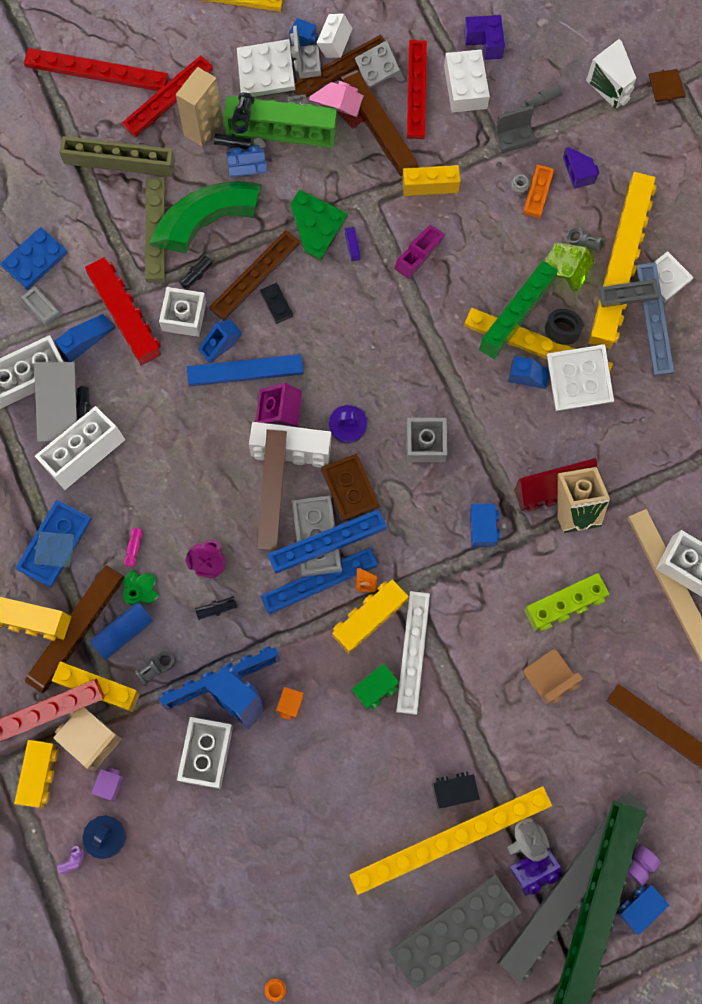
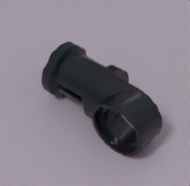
(239, 115)

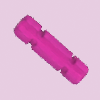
(133, 547)

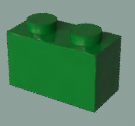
(375, 687)

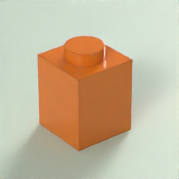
(289, 704)

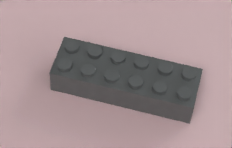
(454, 931)

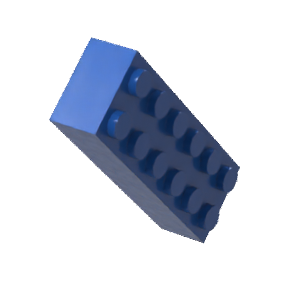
(236, 697)

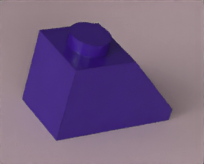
(580, 168)

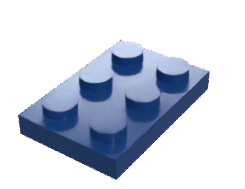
(33, 258)

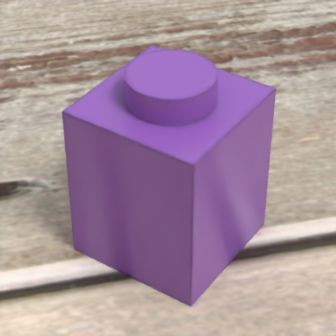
(107, 784)

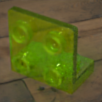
(572, 263)

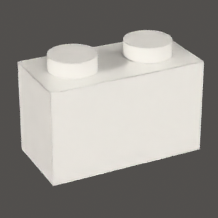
(334, 35)

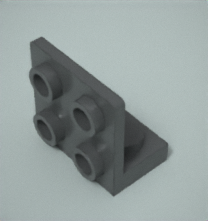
(514, 129)

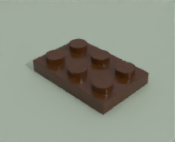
(350, 487)

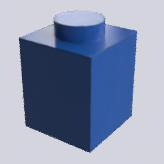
(306, 32)

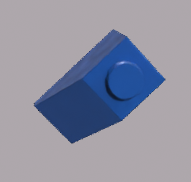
(219, 340)
(528, 373)

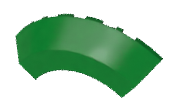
(202, 208)

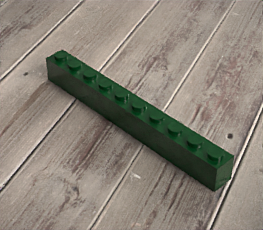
(600, 905)

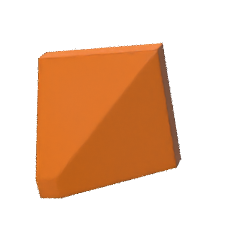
(365, 581)

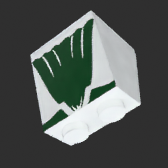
(612, 75)

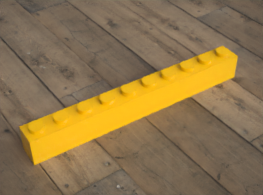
(623, 255)
(450, 840)

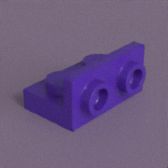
(536, 874)

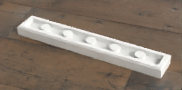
(413, 653)

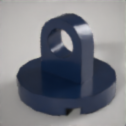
(104, 837)

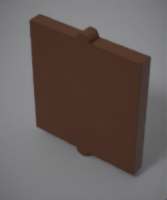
(666, 85)

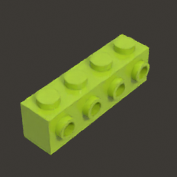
(566, 602)

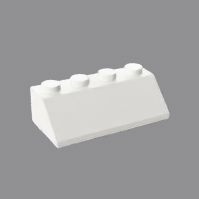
(80, 447)

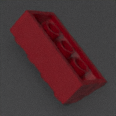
(543, 487)

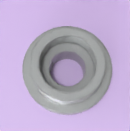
(522, 180)

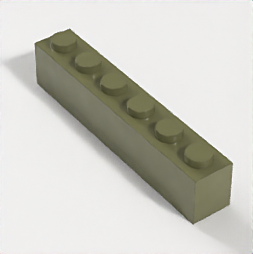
(117, 156)

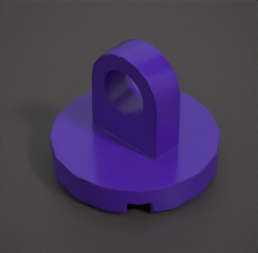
(347, 424)

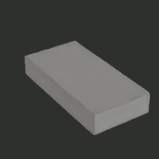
(40, 306)

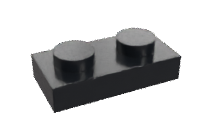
(276, 303)

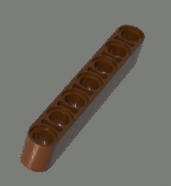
(381, 125)
(82, 619)

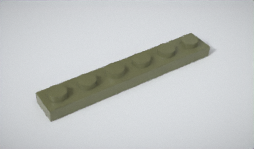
(154, 212)

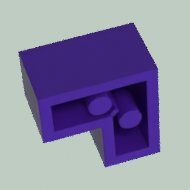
(485, 32)

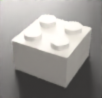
(182, 311)

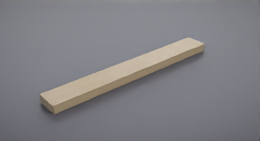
(676, 593)

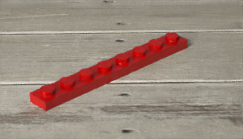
(95, 69)

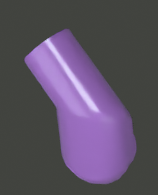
(74, 861)

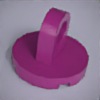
(206, 559)

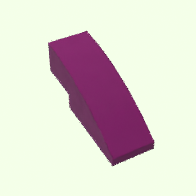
(419, 251)

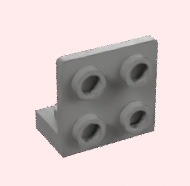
(307, 57)
(379, 65)

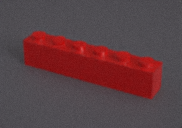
(122, 310)

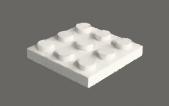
(266, 68)
(580, 377)

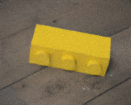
(431, 180)
(36, 774)

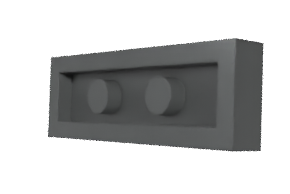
(628, 293)

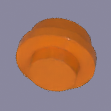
(275, 989)

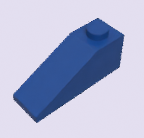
(82, 337)

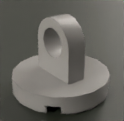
(530, 840)

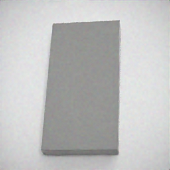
(54, 398)
(312, 518)

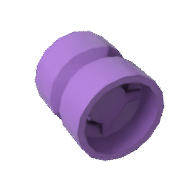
(642, 863)

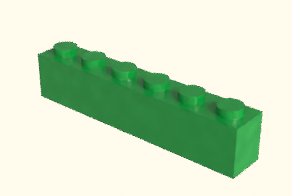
(518, 310)

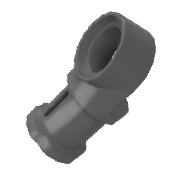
(587, 240)
(154, 667)

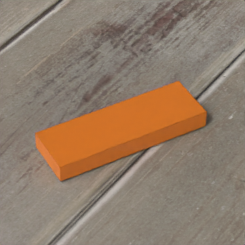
(538, 191)

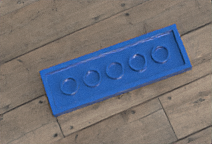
(191, 689)

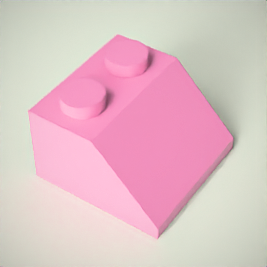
(339, 96)

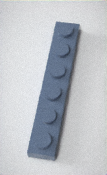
(656, 325)

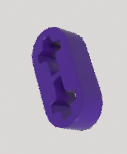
(352, 244)

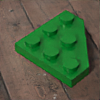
(316, 223)

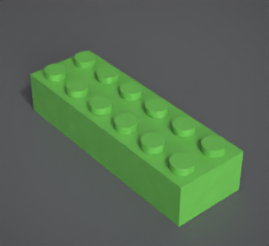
(285, 122)

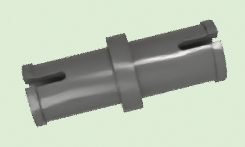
(544, 97)

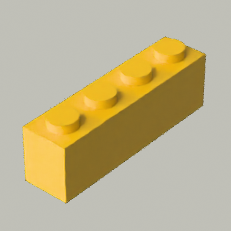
(370, 616)
(33, 619)
(114, 693)

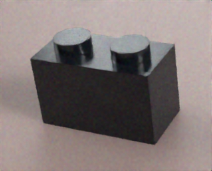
(455, 791)

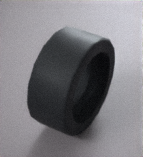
(560, 336)

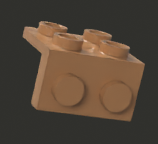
(551, 677)

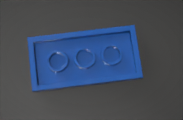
(59, 520)

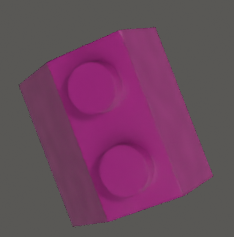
(279, 405)

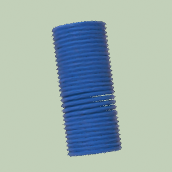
(121, 631)

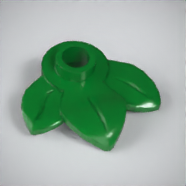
(142, 586)

